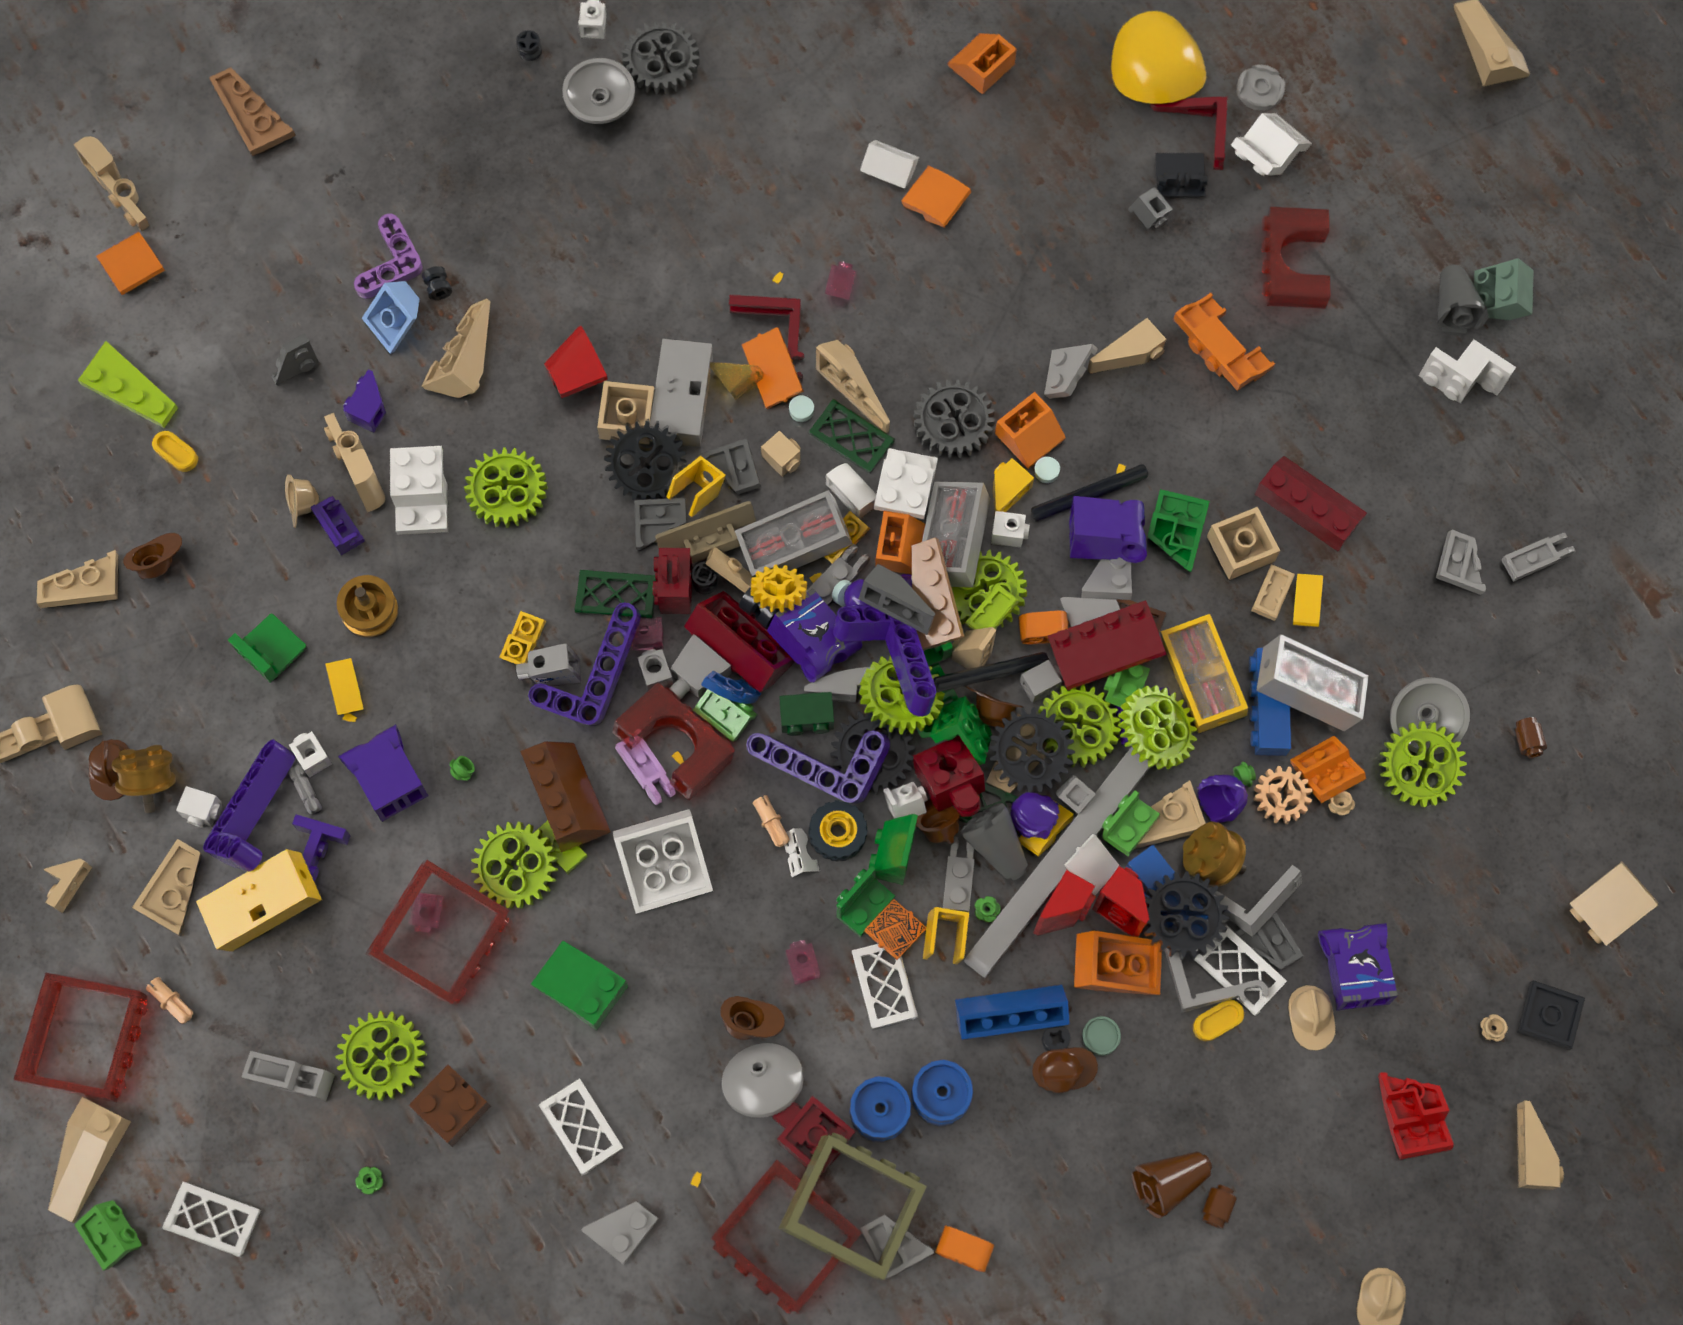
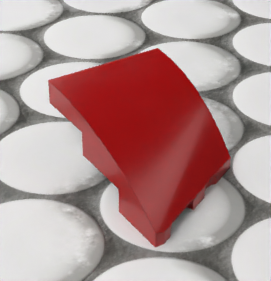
(575, 365)
(1415, 1116)

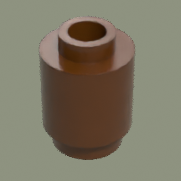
(1530, 737)
(1219, 1206)

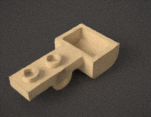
(104, 170)
(356, 460)
(67, 719)

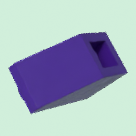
(366, 404)

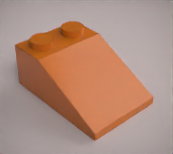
(1117, 963)

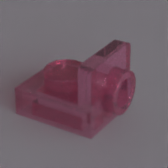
(841, 280)

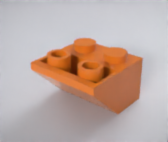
(984, 61)
(1030, 430)
(895, 541)

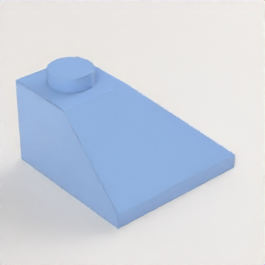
(392, 313)

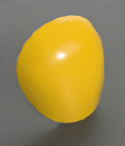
(1156, 60)

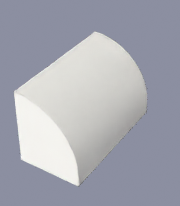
(889, 163)
(851, 489)

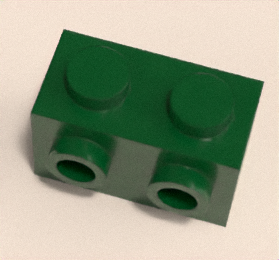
(806, 713)

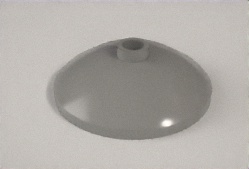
(596, 80)
(1446, 706)
(763, 1091)

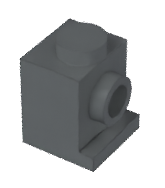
(1151, 209)

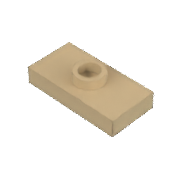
(730, 569)
(1273, 592)

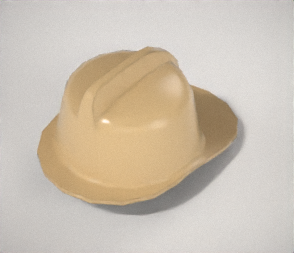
(299, 497)
(1311, 1017)
(1381, 1298)

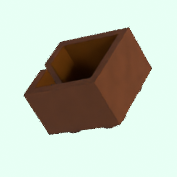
(449, 1105)

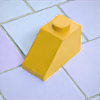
(1010, 485)

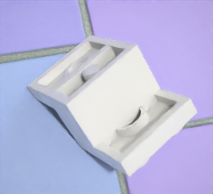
(1270, 144)
(1474, 365)
(905, 483)
(419, 490)

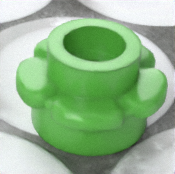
(462, 768)
(1245, 774)
(982, 914)
(374, 1185)

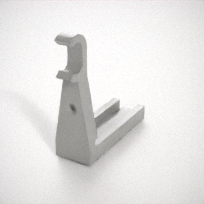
(1266, 906)
(1207, 998)

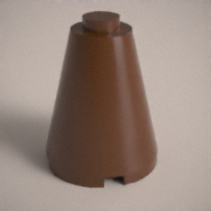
(1170, 1181)

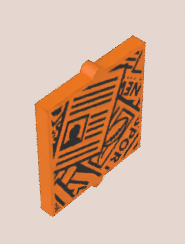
(895, 929)

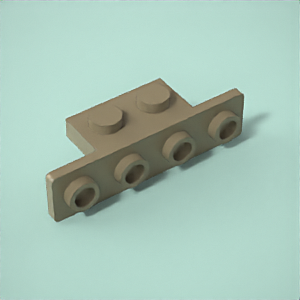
(709, 531)

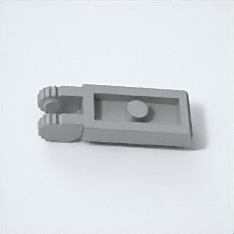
(1536, 556)
(837, 572)
(958, 879)

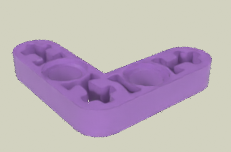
(401, 258)

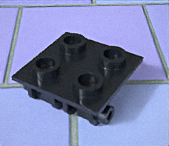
(1181, 174)

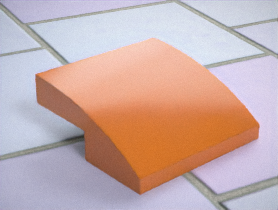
(936, 196)
(130, 263)
(1328, 769)

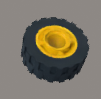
(843, 815)

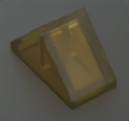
(737, 377)

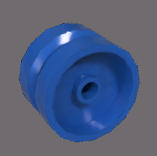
(939, 1109)
(885, 1125)

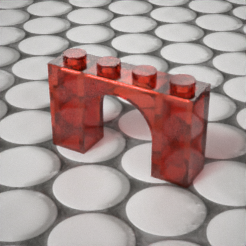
(1284, 285)
(662, 709)

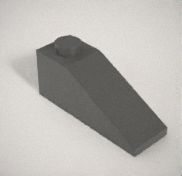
(896, 598)

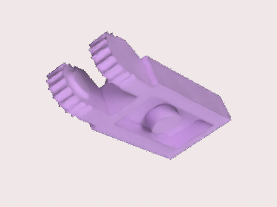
(646, 769)

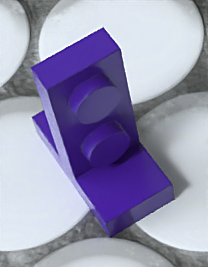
(317, 845)

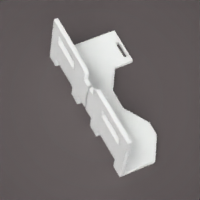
(808, 864)

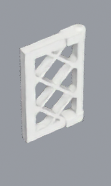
(1262, 966)
(870, 1001)
(603, 1128)
(208, 1196)

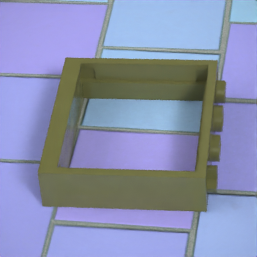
(790, 1221)

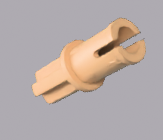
(771, 821)
(170, 1000)

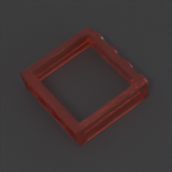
(396, 916)
(41, 1024)
(745, 1267)

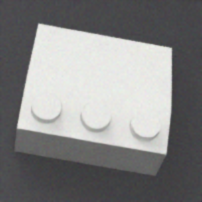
(662, 861)

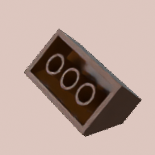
(565, 793)

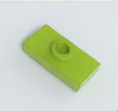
(993, 609)
(568, 859)

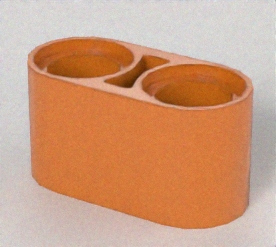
(1038, 625)
(964, 1248)

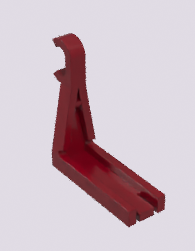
(1203, 107)
(773, 306)

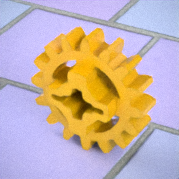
(778, 588)

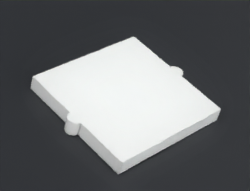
(1092, 863)

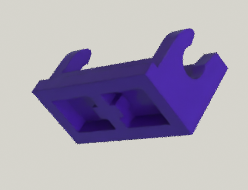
(337, 525)

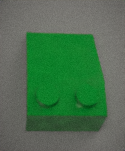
(894, 848)
(580, 984)

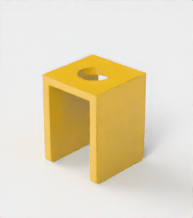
(694, 472)
(961, 933)

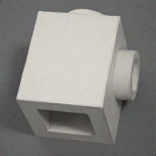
(1009, 529)
(199, 807)

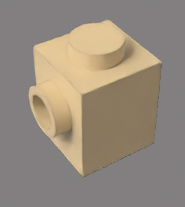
(781, 453)

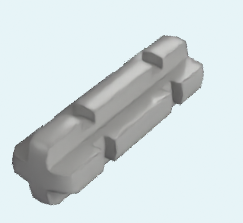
(305, 789)

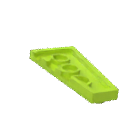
(124, 384)

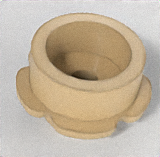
(1342, 798)
(1499, 1023)

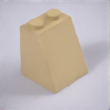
(1613, 904)

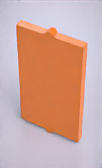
(773, 358)

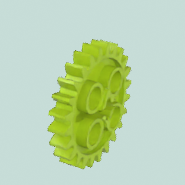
(505, 508)
(1006, 572)
(1079, 703)
(894, 713)
(1157, 727)
(1399, 757)
(532, 879)
(398, 1072)

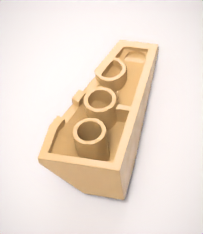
(1490, 47)
(463, 362)
(844, 372)
(86, 1149)

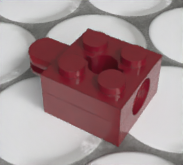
(673, 581)
(951, 776)
(806, 1127)

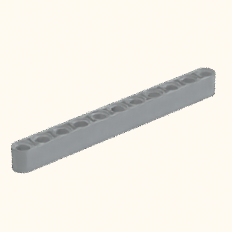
(1051, 869)

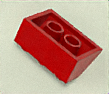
(1123, 902)
(1067, 904)

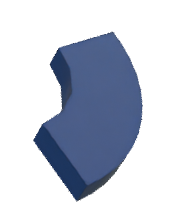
(731, 689)

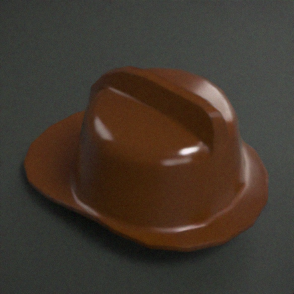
(153, 557)
(993, 710)
(101, 774)
(938, 825)
(751, 1018)
(1065, 1069)

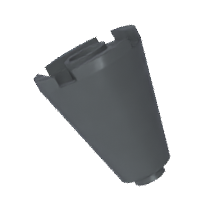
(1459, 302)
(997, 841)

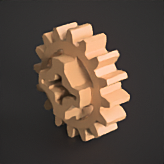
(1293, 796)

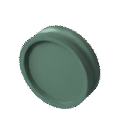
(1101, 1036)

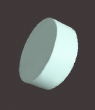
(801, 408)
(1047, 469)
(838, 592)

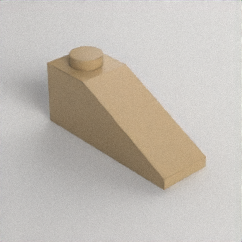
(1131, 349)
(974, 648)
(1536, 1155)

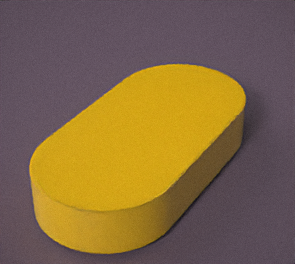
(175, 451)
(1218, 1020)

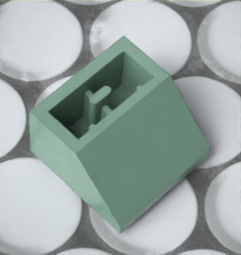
(1506, 289)

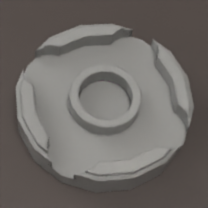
(1260, 87)

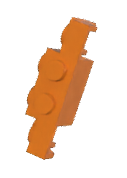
(1217, 344)

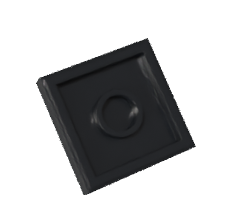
(1551, 1015)

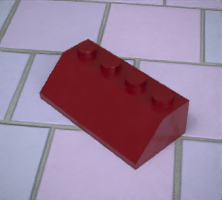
(1310, 503)
(739, 640)
(1106, 645)

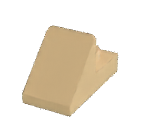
(71, 877)

